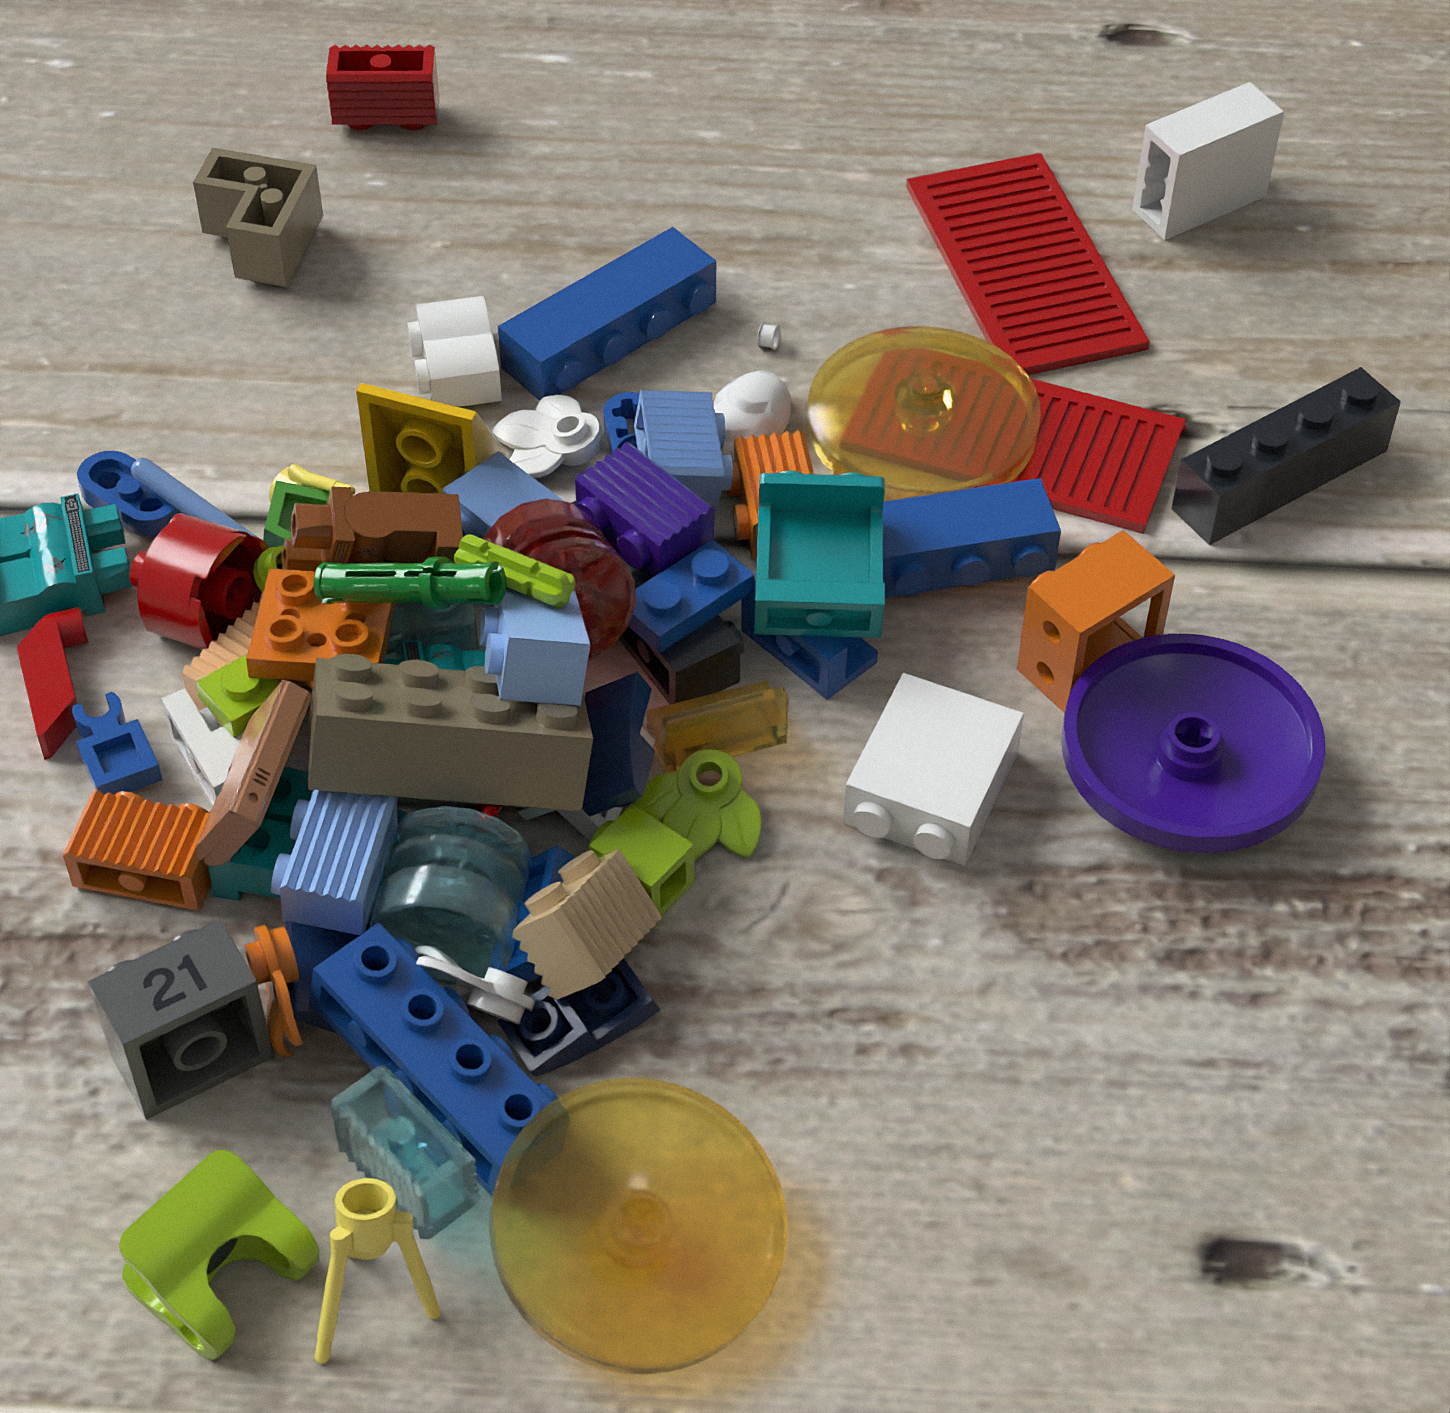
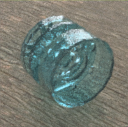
(455, 887)

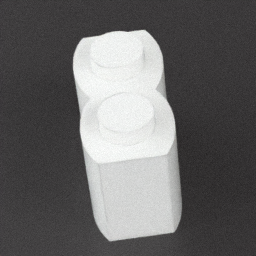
(457, 352)

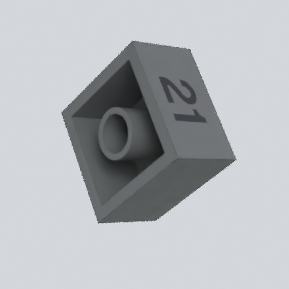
(182, 1018)

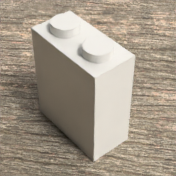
(1207, 160)
(932, 769)

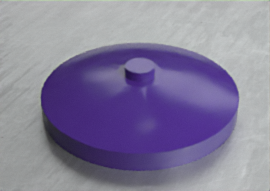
(1193, 743)

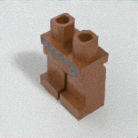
(373, 529)

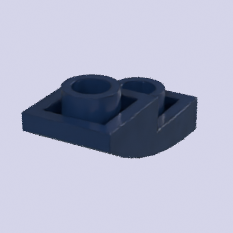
(619, 752)
(580, 1022)

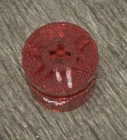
(572, 542)

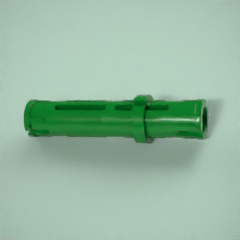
(433, 582)

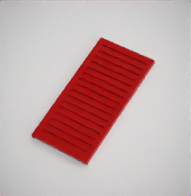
(1026, 264)
(1101, 455)

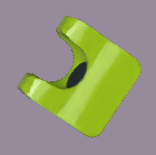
(197, 1228)

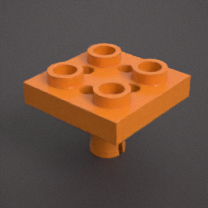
(299, 628)

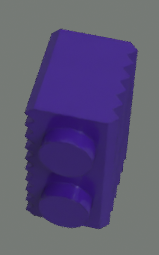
(644, 510)

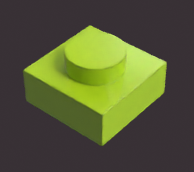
(234, 695)

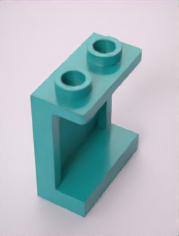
(820, 555)

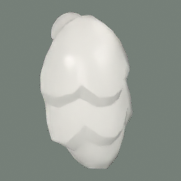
(753, 406)

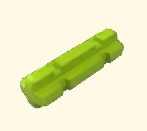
(521, 572)

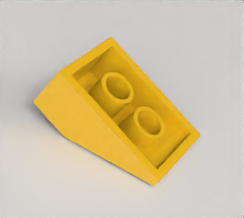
(418, 441)

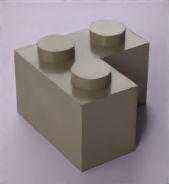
(263, 208)

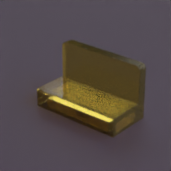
(727, 721)

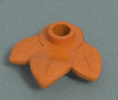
(275, 964)

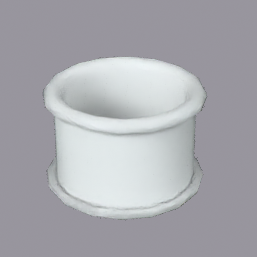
(768, 336)

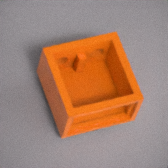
(1078, 609)

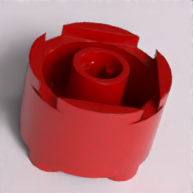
(196, 579)

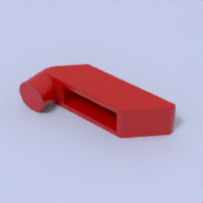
(49, 677)

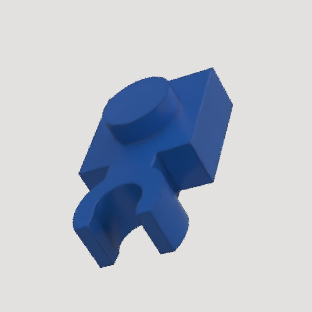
(115, 751)

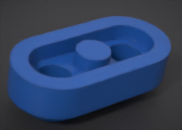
(108, 480)

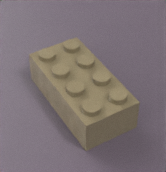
(441, 737)

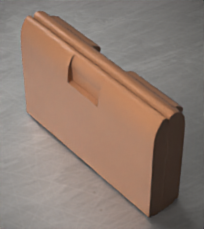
(253, 774)

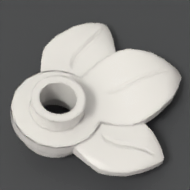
(550, 435)
(496, 994)

